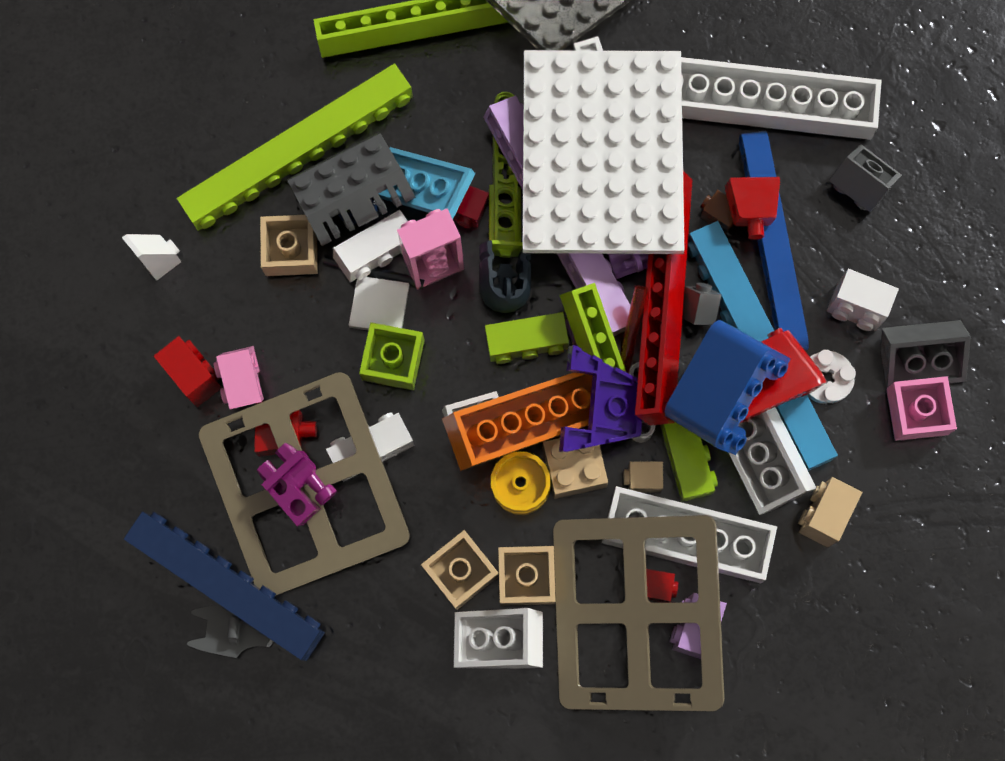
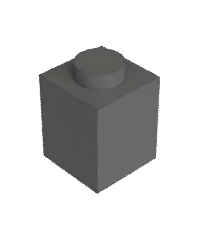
(700, 304)

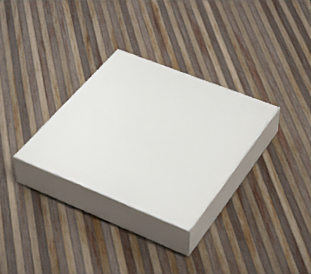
(379, 303)

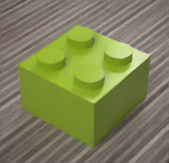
(392, 356)

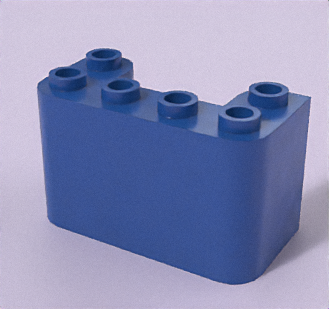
(722, 384)

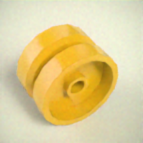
(519, 467)

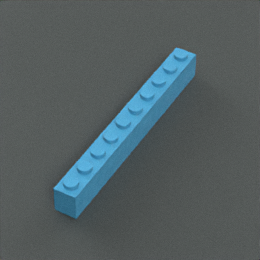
(743, 311)

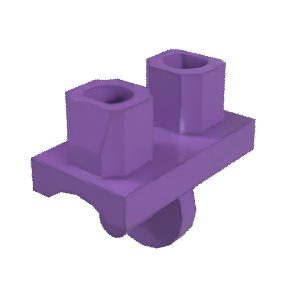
(627, 263)

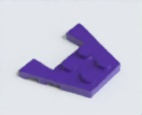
(611, 404)

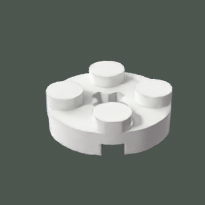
(842, 373)

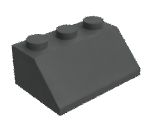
(925, 352)

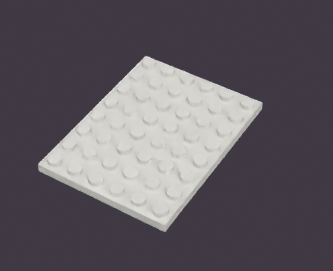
(603, 152)

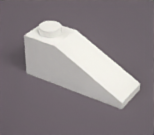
(154, 253)

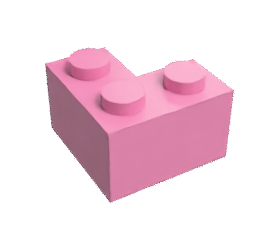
(239, 377)

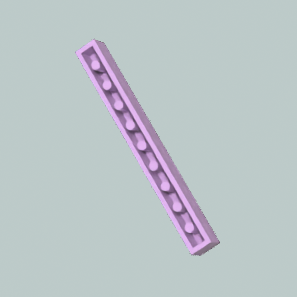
(507, 126)

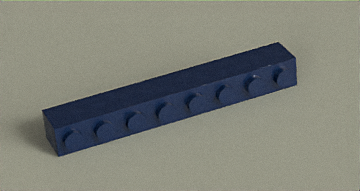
(225, 586)

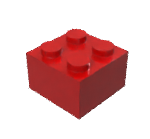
(184, 366)

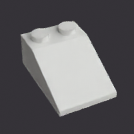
(499, 639)

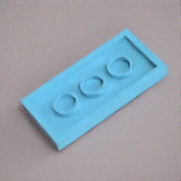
(432, 182)

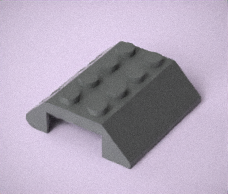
(349, 183)

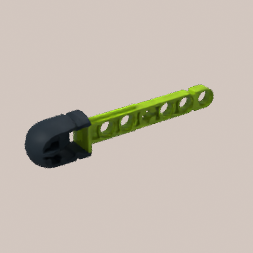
(504, 241)

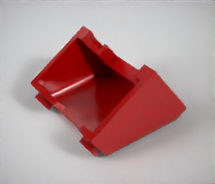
(799, 380)

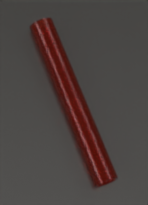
(632, 326)

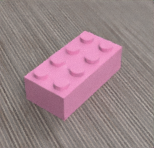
(431, 247)

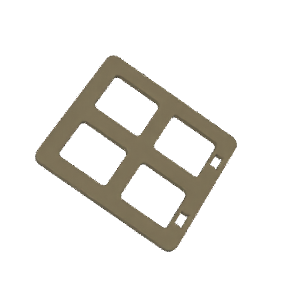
(366, 460)
(639, 613)

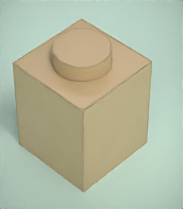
(644, 477)

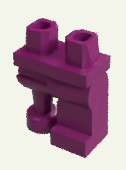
(286, 484)

